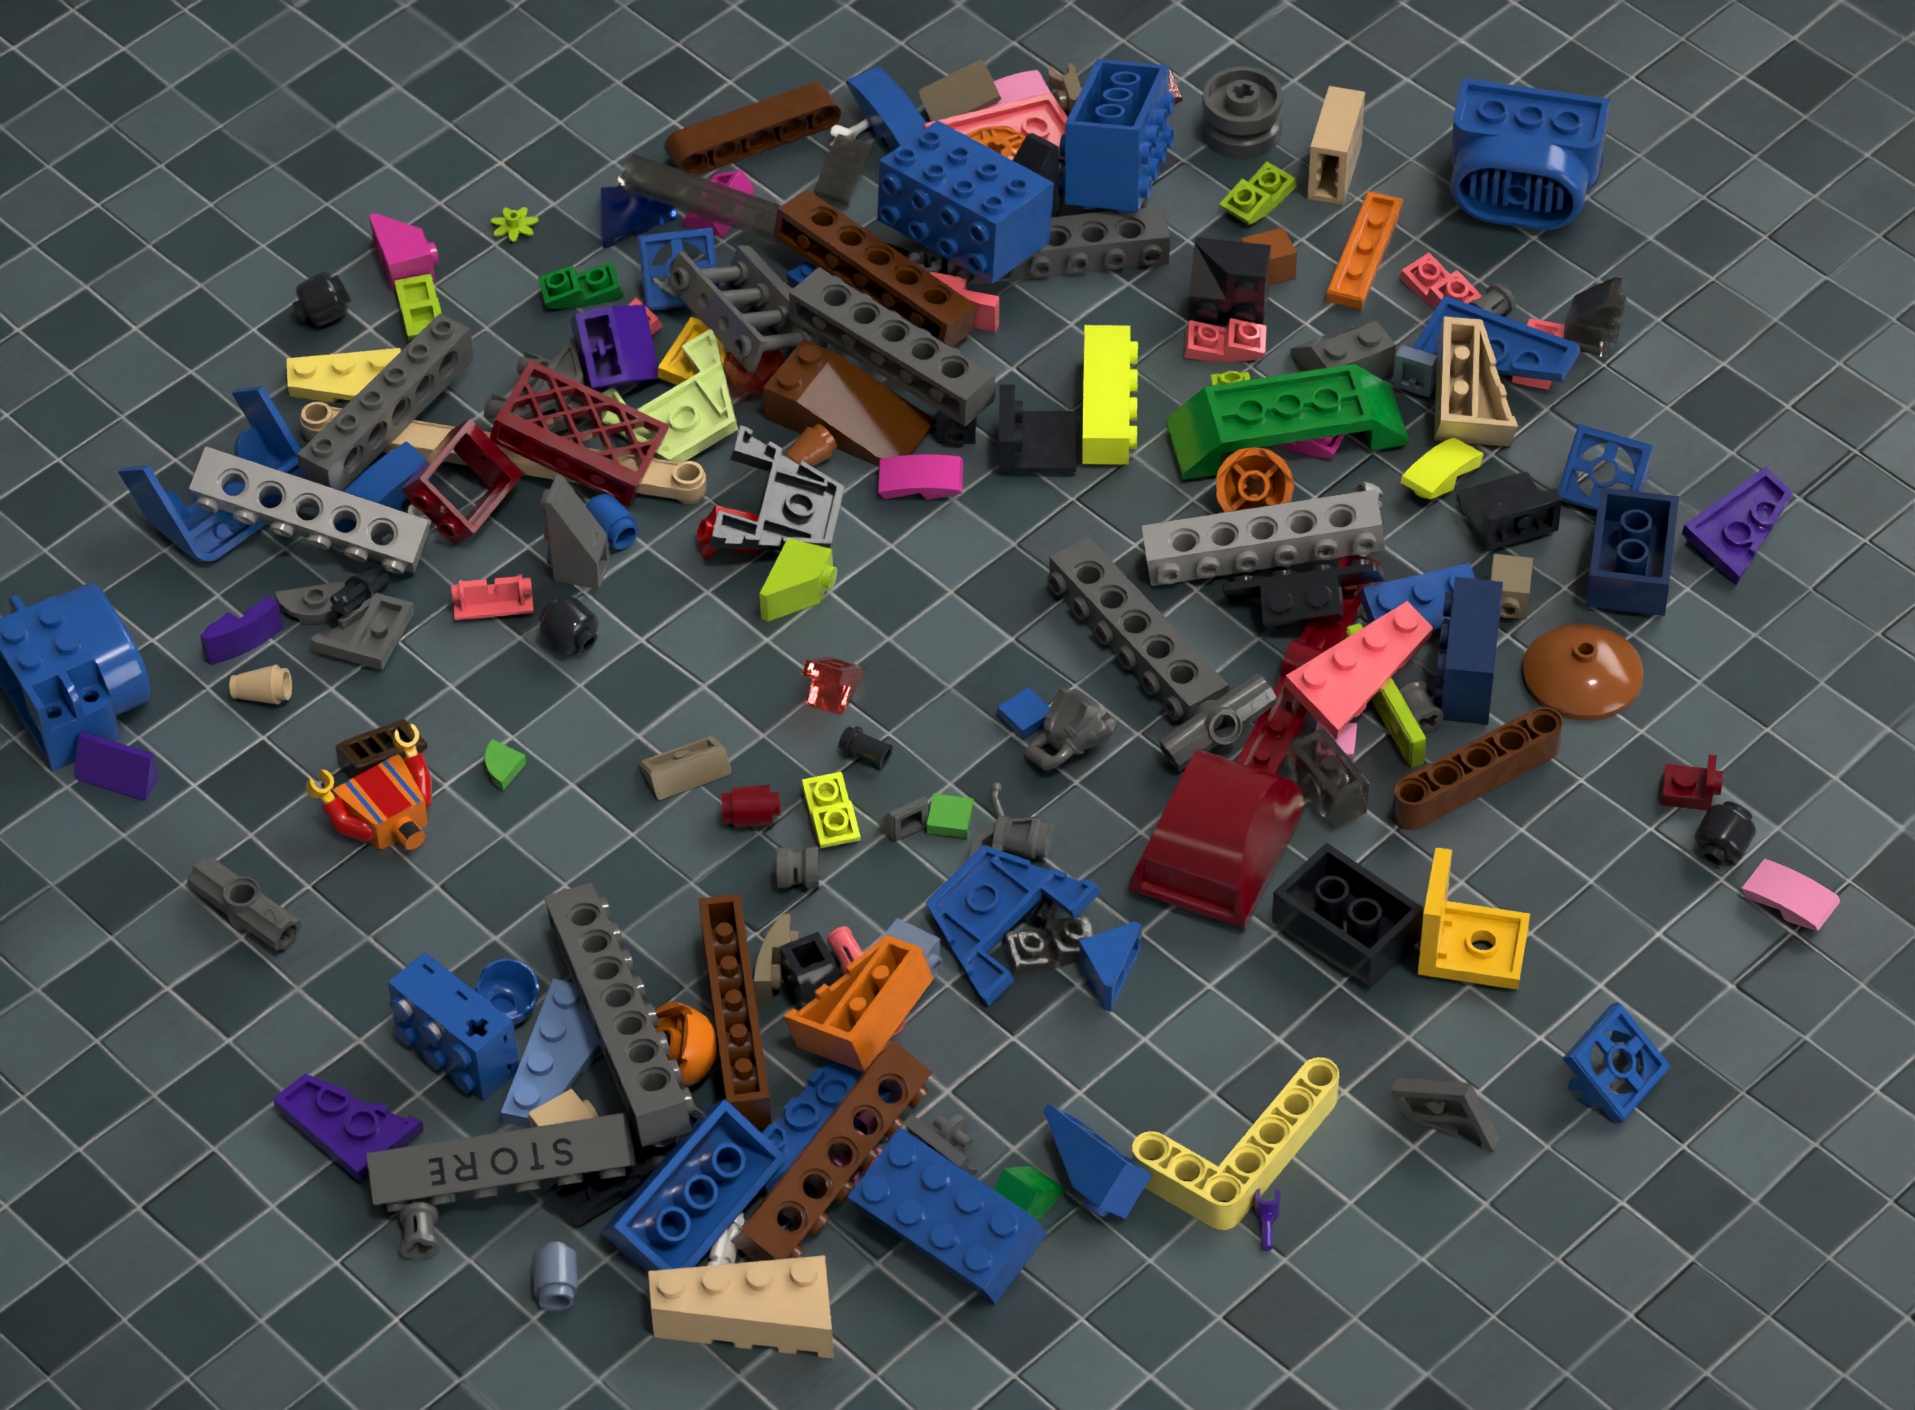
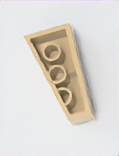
(746, 1304)

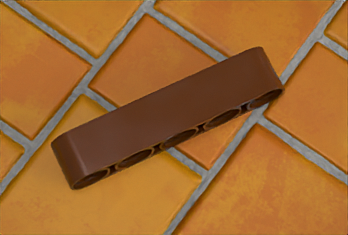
(753, 129)
(1477, 768)

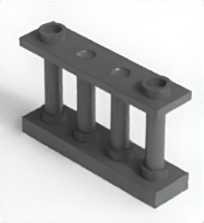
(755, 285)

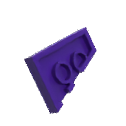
(1739, 523)
(343, 1124)

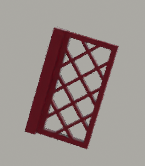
(567, 453)

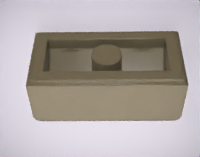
(960, 92)
(686, 767)

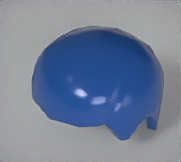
(509, 988)

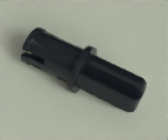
(359, 589)

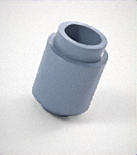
(555, 1276)

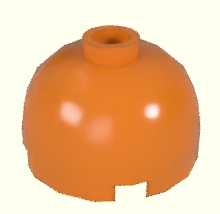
(1253, 480)
(690, 1040)

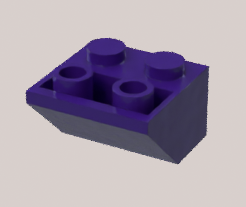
(615, 347)

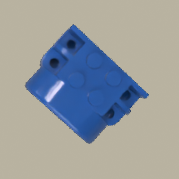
(1525, 153)
(69, 670)

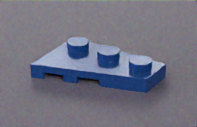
(1422, 591)

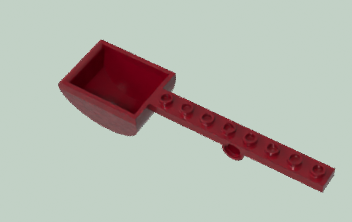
(1238, 816)

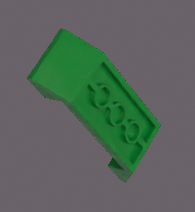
(1283, 412)

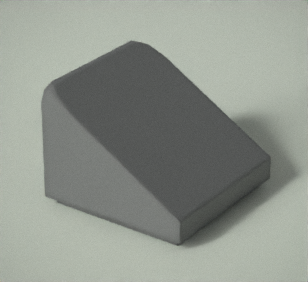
(906, 819)

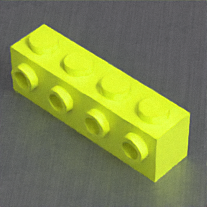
(1107, 395)

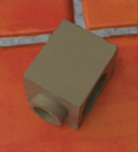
(1516, 578)

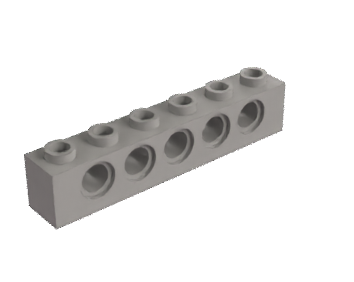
(220, 469)
(1263, 537)

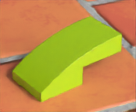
(417, 303)

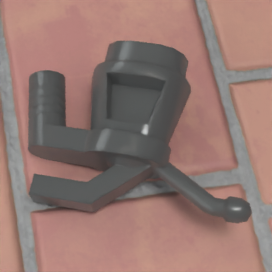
(1021, 836)

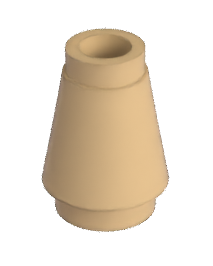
(262, 685)

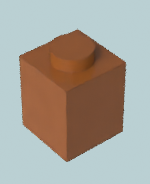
(1283, 254)

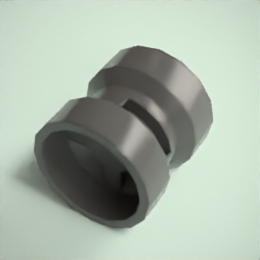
(798, 867)

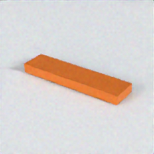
(1364, 250)

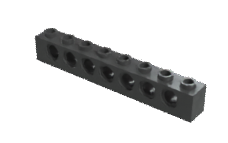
(618, 1014)

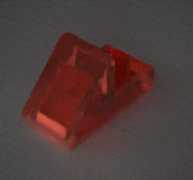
(832, 683)

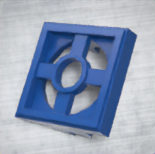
(652, 243)
(1584, 439)
(1636, 1046)

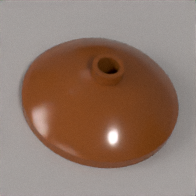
(1582, 671)

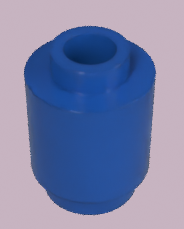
(614, 520)

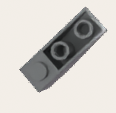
(575, 537)

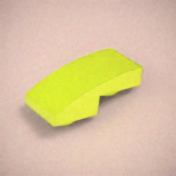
(1438, 468)
(830, 810)

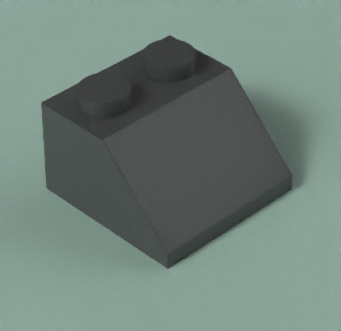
(1357, 344)

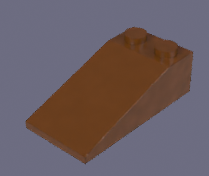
(852, 405)

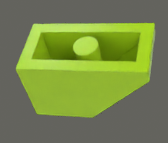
(797, 579)

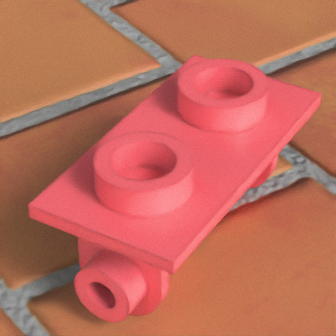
(503, 598)

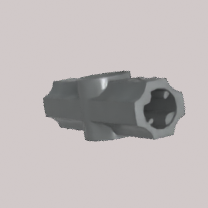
(1238, 709)
(244, 903)

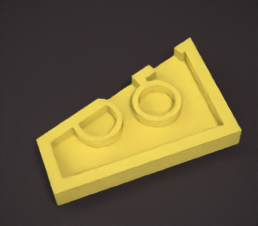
(335, 375)

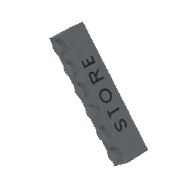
(500, 1160)

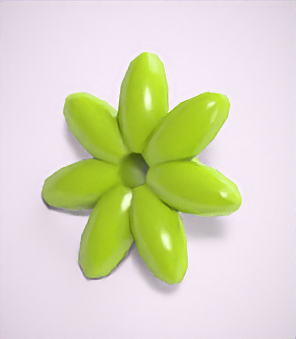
(514, 223)

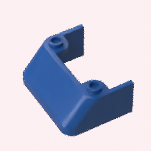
(209, 534)

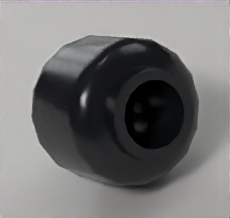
(321, 299)
(568, 626)
(1725, 833)

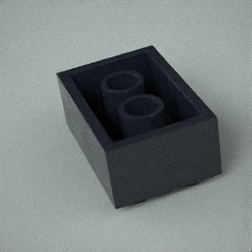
(1347, 915)

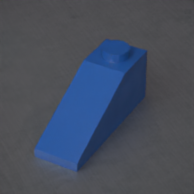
(1096, 1166)

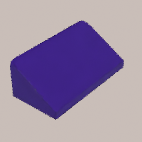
(115, 766)

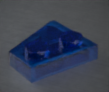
(630, 212)

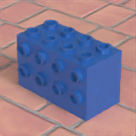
(1117, 136)
(965, 201)

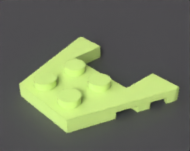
(696, 409)

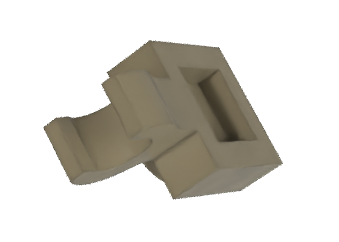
(1068, 87)

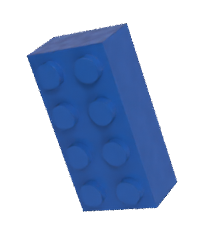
(947, 1215)

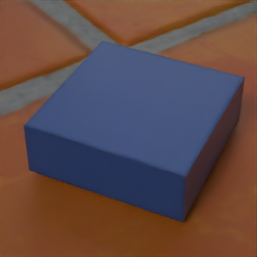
(1024, 713)

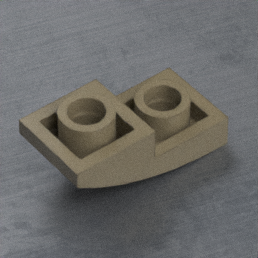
(769, 960)

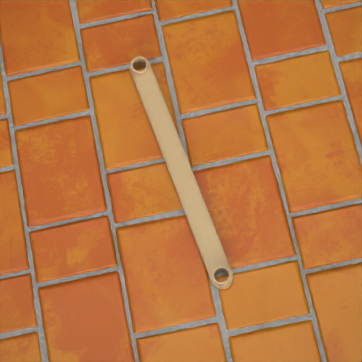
(663, 478)

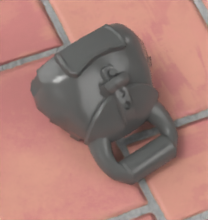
(1071, 727)

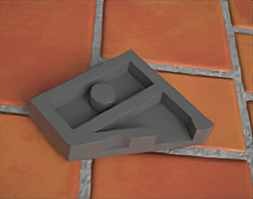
(367, 633)
(1445, 1107)

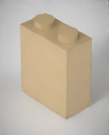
(1336, 145)

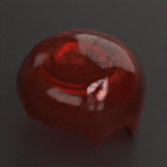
(752, 381)

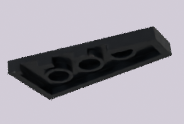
(588, 1198)

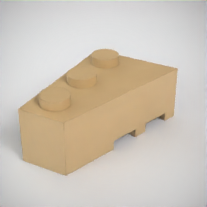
(1468, 388)

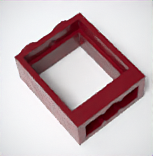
(496, 471)

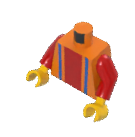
(383, 802)

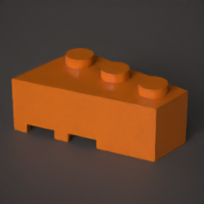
(863, 1007)

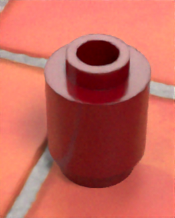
(750, 806)

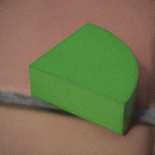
(503, 763)

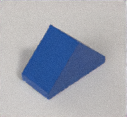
(1109, 959)

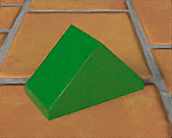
(1029, 1189)

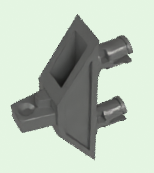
(564, 363)

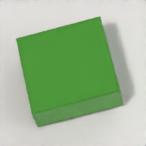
(950, 816)

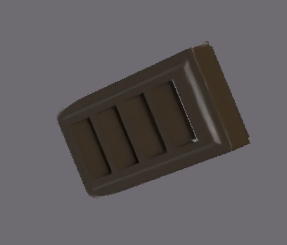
(353, 749)

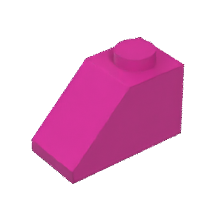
(402, 249)

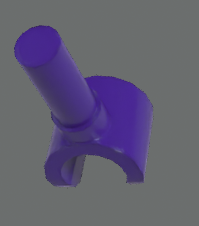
(1267, 1213)

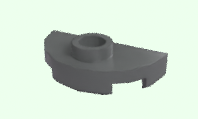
(309, 603)

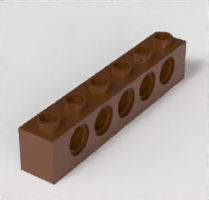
(872, 267)
(735, 1008)
(891, 1069)

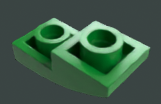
(572, 290)

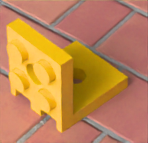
(1454, 926)

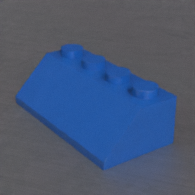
(694, 1192)

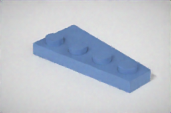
(555, 1054)

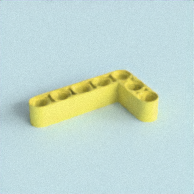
(1251, 1154)

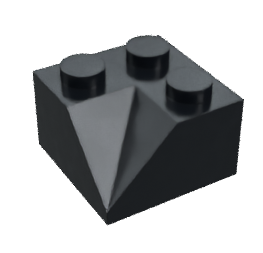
(1229, 282)

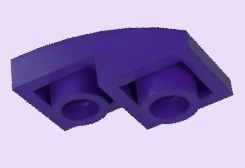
(234, 636)

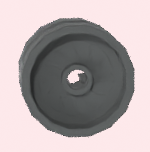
(1242, 112)

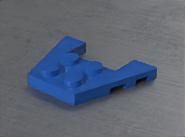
(988, 900)

